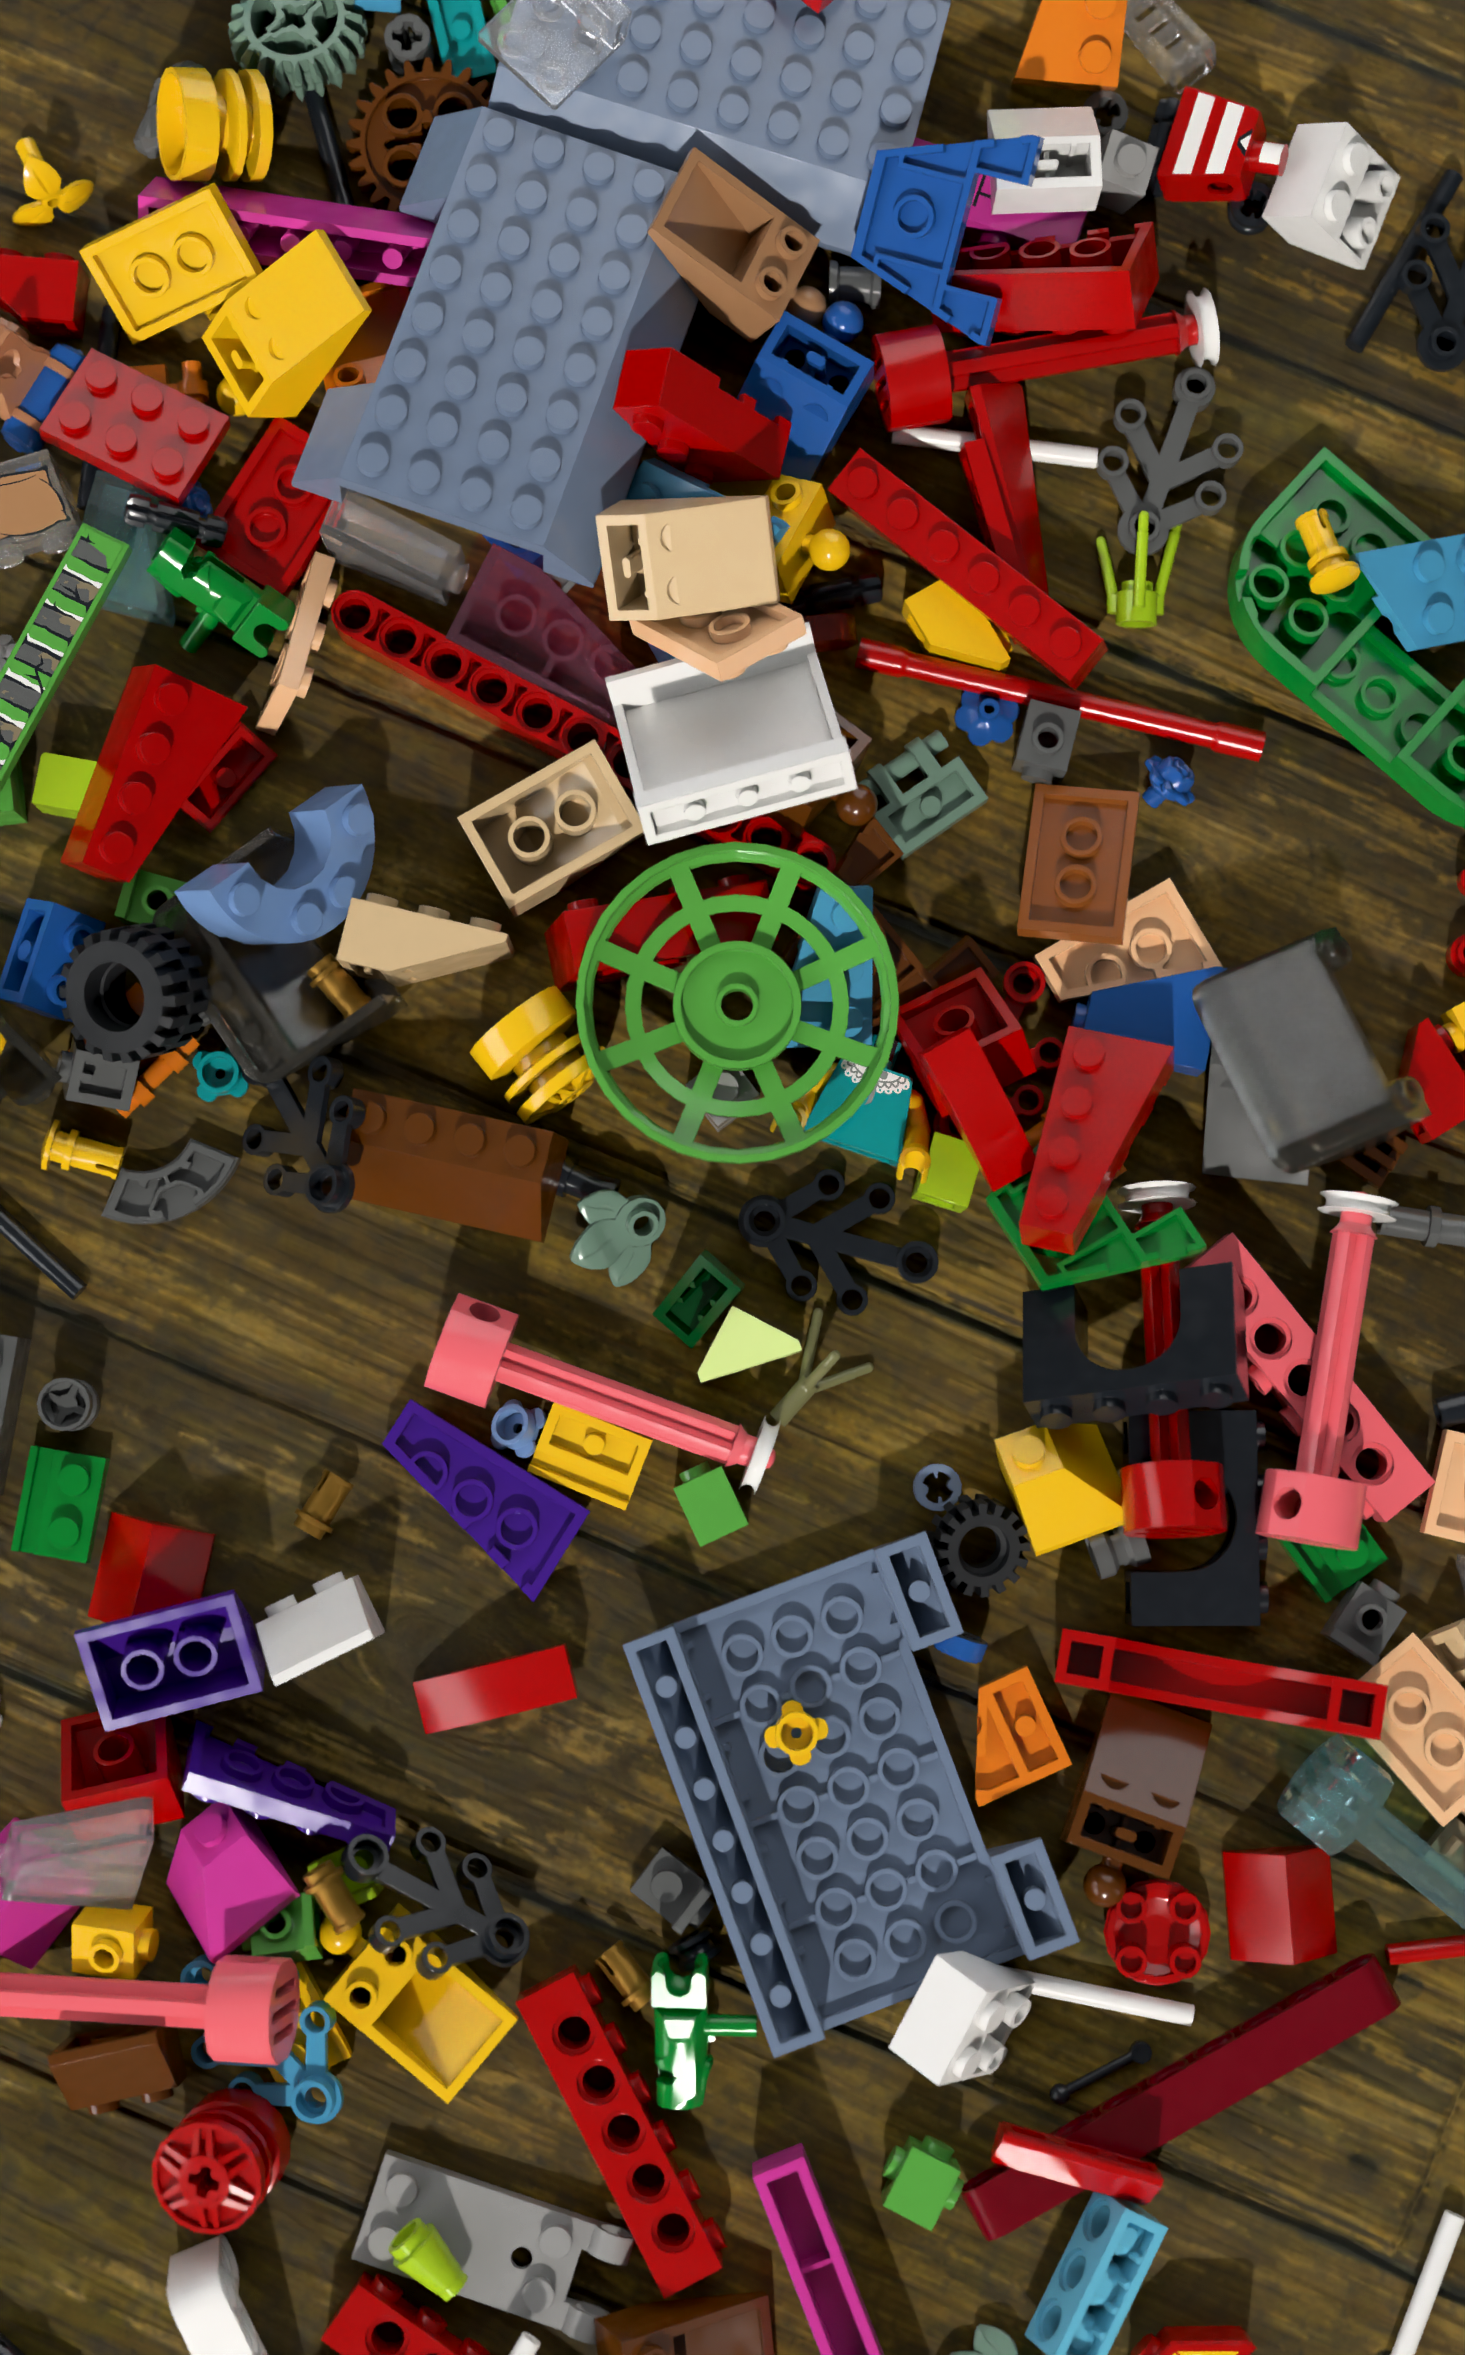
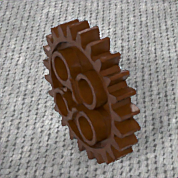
(428, 96)

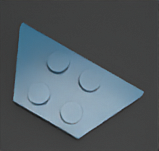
(1420, 589)

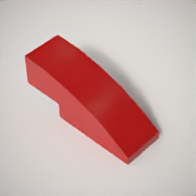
(979, 1107)
(496, 1689)

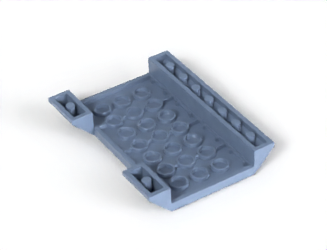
(761, 90)
(512, 342)
(868, 1854)

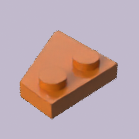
(1014, 1737)

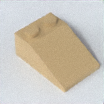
(552, 827)

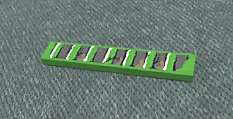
(55, 637)

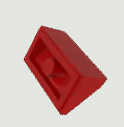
(228, 777)

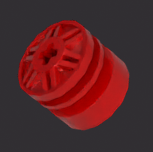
(221, 2161)

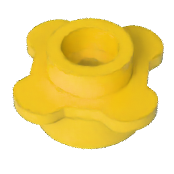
(794, 1717)

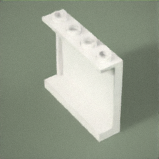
(731, 747)

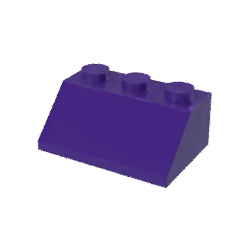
(172, 1660)

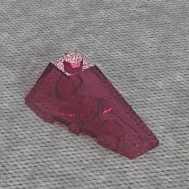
(537, 633)

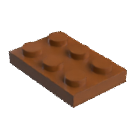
(1078, 864)

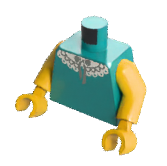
(886, 1127)

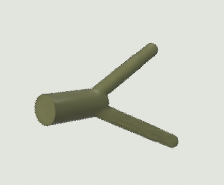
(814, 1382)

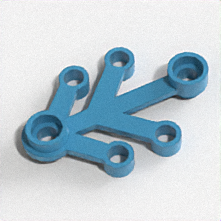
(299, 2076)

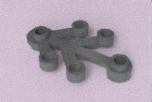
(1164, 469)

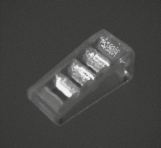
(1184, 61)

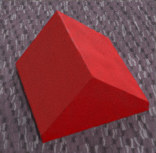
(148, 1567)
(1279, 1904)

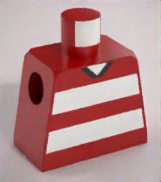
(1216, 150)

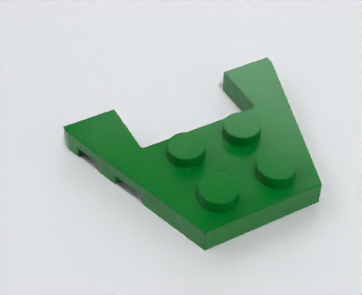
(1106, 1247)

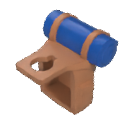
(30, 384)

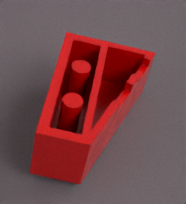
(695, 422)

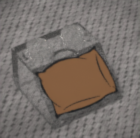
(35, 508)

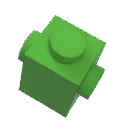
(921, 2180)

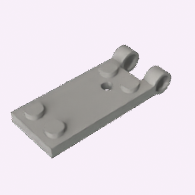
(482, 2230)

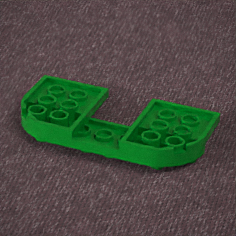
(1328, 642)

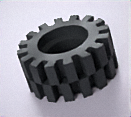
(1003, 1561)

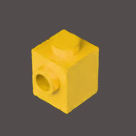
(113, 1941)

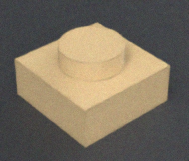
(1449, 1647)

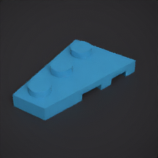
(840, 932)

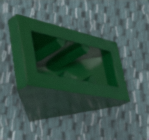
(699, 1298)

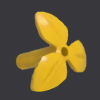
(44, 184)

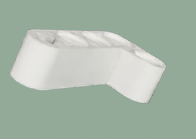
(207, 2301)

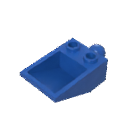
(806, 393)

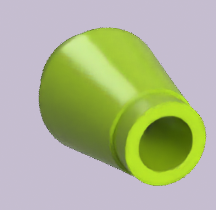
(427, 2259)

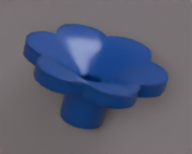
(984, 726)

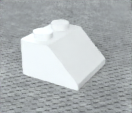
(317, 1629)

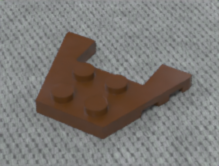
(863, 861)

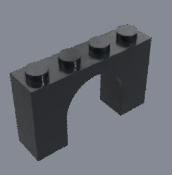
(1197, 1370)
(1228, 1584)

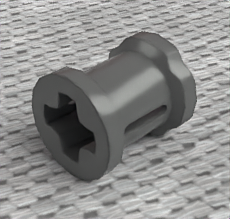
(397, 40)
(853, 285)

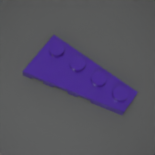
(498, 1503)
(283, 1792)

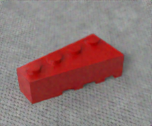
(1063, 286)
(147, 768)
(572, 929)
(1093, 1116)

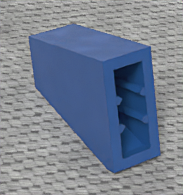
(1153, 1012)

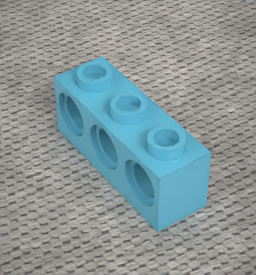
(1096, 2278)

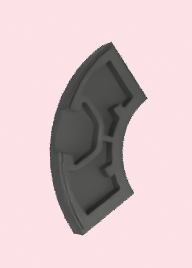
(172, 1189)

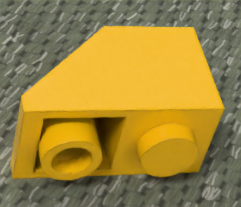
(955, 629)

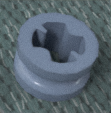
(920, 1489)

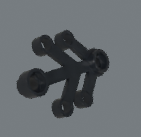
(1429, 317)
(330, 1179)
(828, 1239)
(442, 1904)

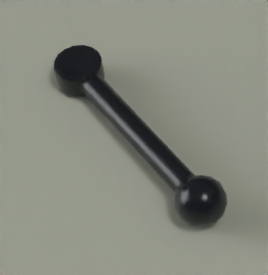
(1138, 2052)

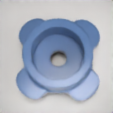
(506, 1423)

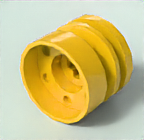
(214, 124)
(539, 1053)

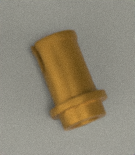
(337, 985)
(323, 1505)
(333, 1896)
(626, 1975)

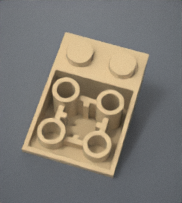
(687, 556)
(415, 946)

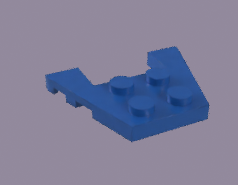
(919, 217)

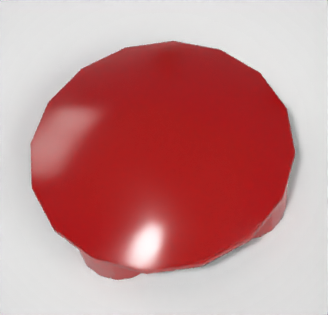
(1157, 1932)

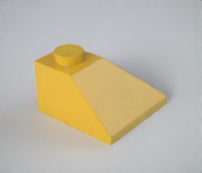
(1061, 1484)

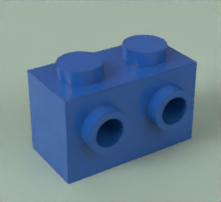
(38, 954)

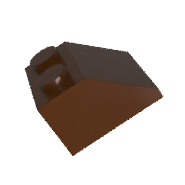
(118, 2064)

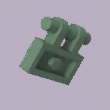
(931, 805)

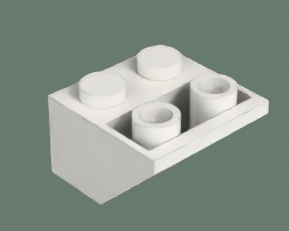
(1068, 165)
(1332, 193)
(962, 2018)

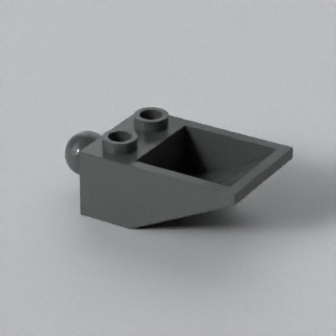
(1230, 1138)

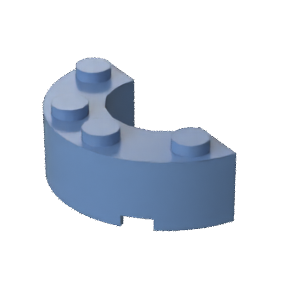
(313, 897)

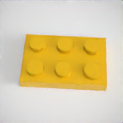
(172, 263)

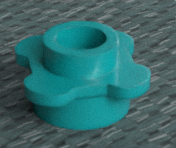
(210, 1086)

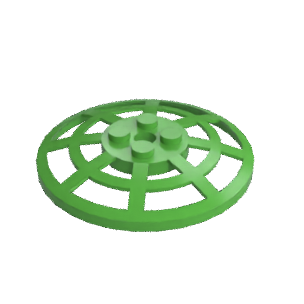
(744, 969)

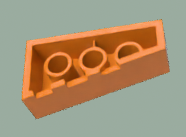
(1074, 45)

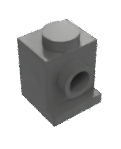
(1346, 1624)

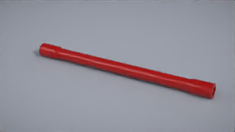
(1218, 736)

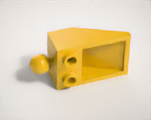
(285, 331)
(810, 533)
(428, 2026)

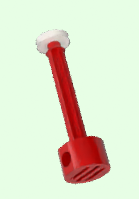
(918, 375)
(1172, 1492)

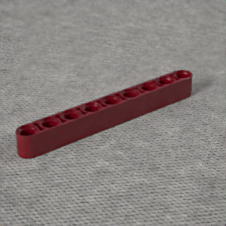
(1196, 2087)

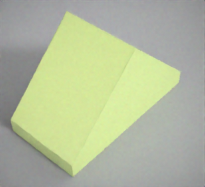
(743, 1345)

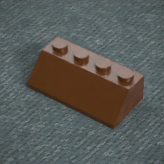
(455, 1166)

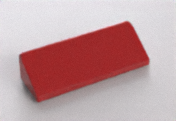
(1076, 2163)

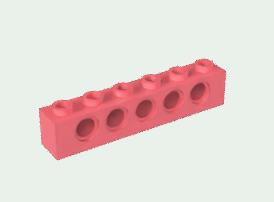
(1399, 1473)

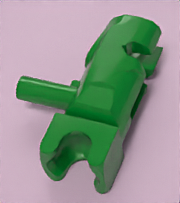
(219, 596)
(685, 2031)

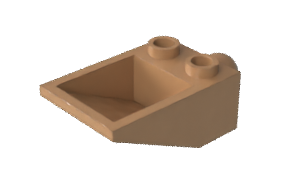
(732, 245)

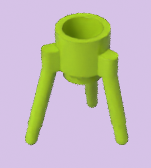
(1137, 602)

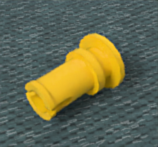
(1327, 559)
(80, 1152)

